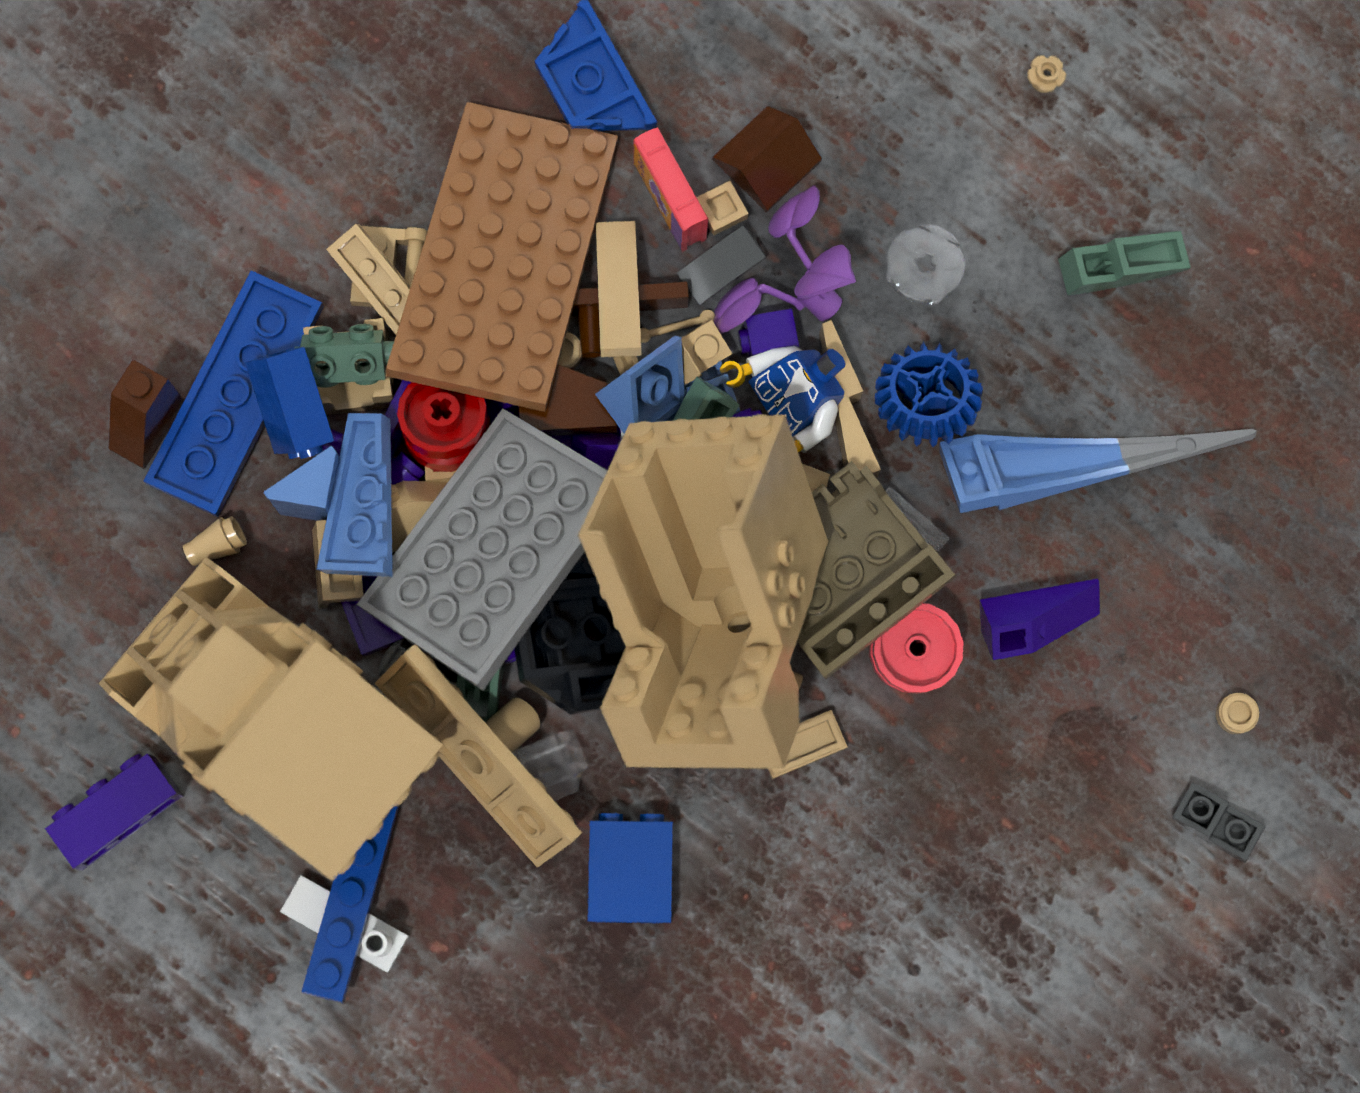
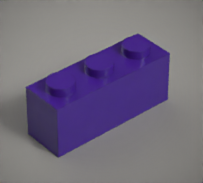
(113, 810)

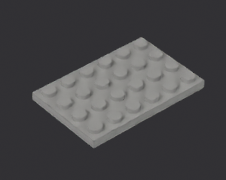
(489, 549)

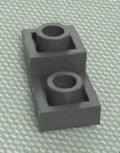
(721, 264)
(1218, 822)

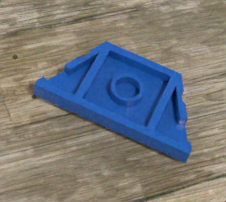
(590, 77)

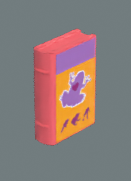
(670, 189)

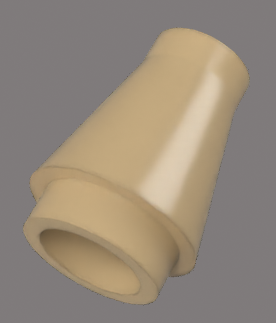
(216, 541)

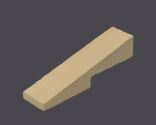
(618, 289)
(851, 436)

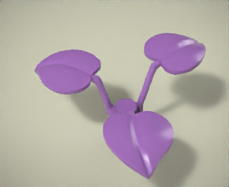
(813, 290)

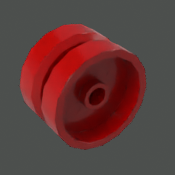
(441, 425)

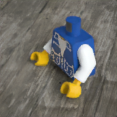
(796, 386)

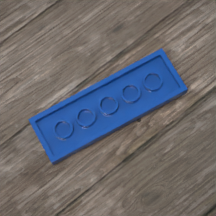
(221, 409)

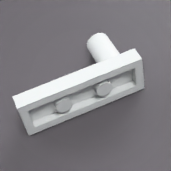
(380, 941)

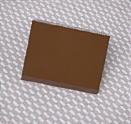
(769, 157)

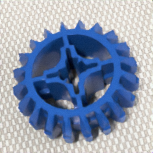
(939, 411)

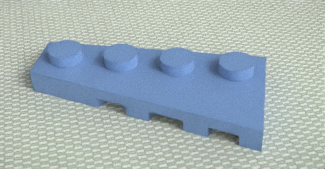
(360, 507)

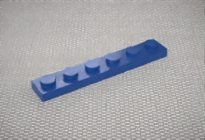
(346, 918)

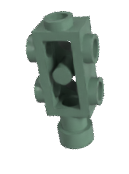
(342, 352)

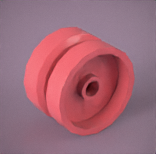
(927, 670)

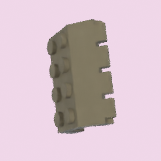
(870, 571)

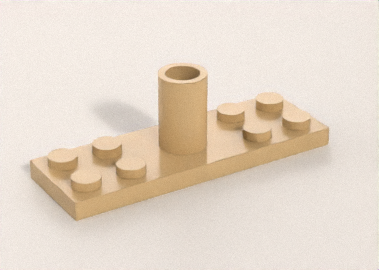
(483, 753)

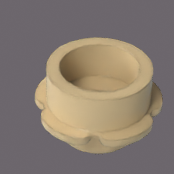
(1042, 82)

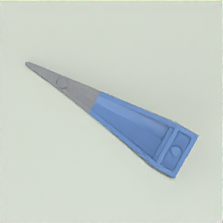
(1022, 469)

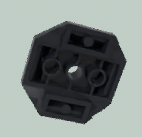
(559, 657)

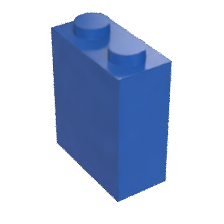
(290, 403)
(630, 869)

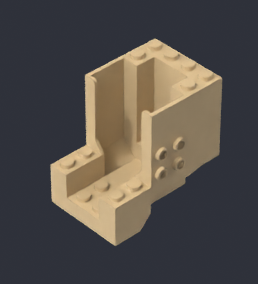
(708, 577)
(271, 718)

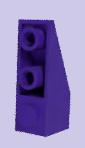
(1034, 618)

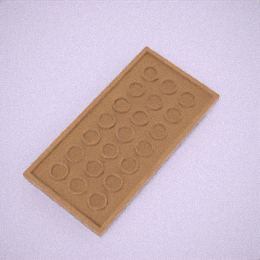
(503, 257)

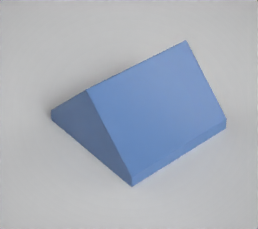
(649, 389)
(307, 489)

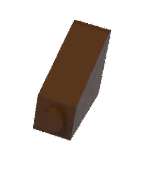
(571, 407)
(141, 413)

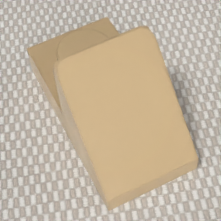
(702, 350)

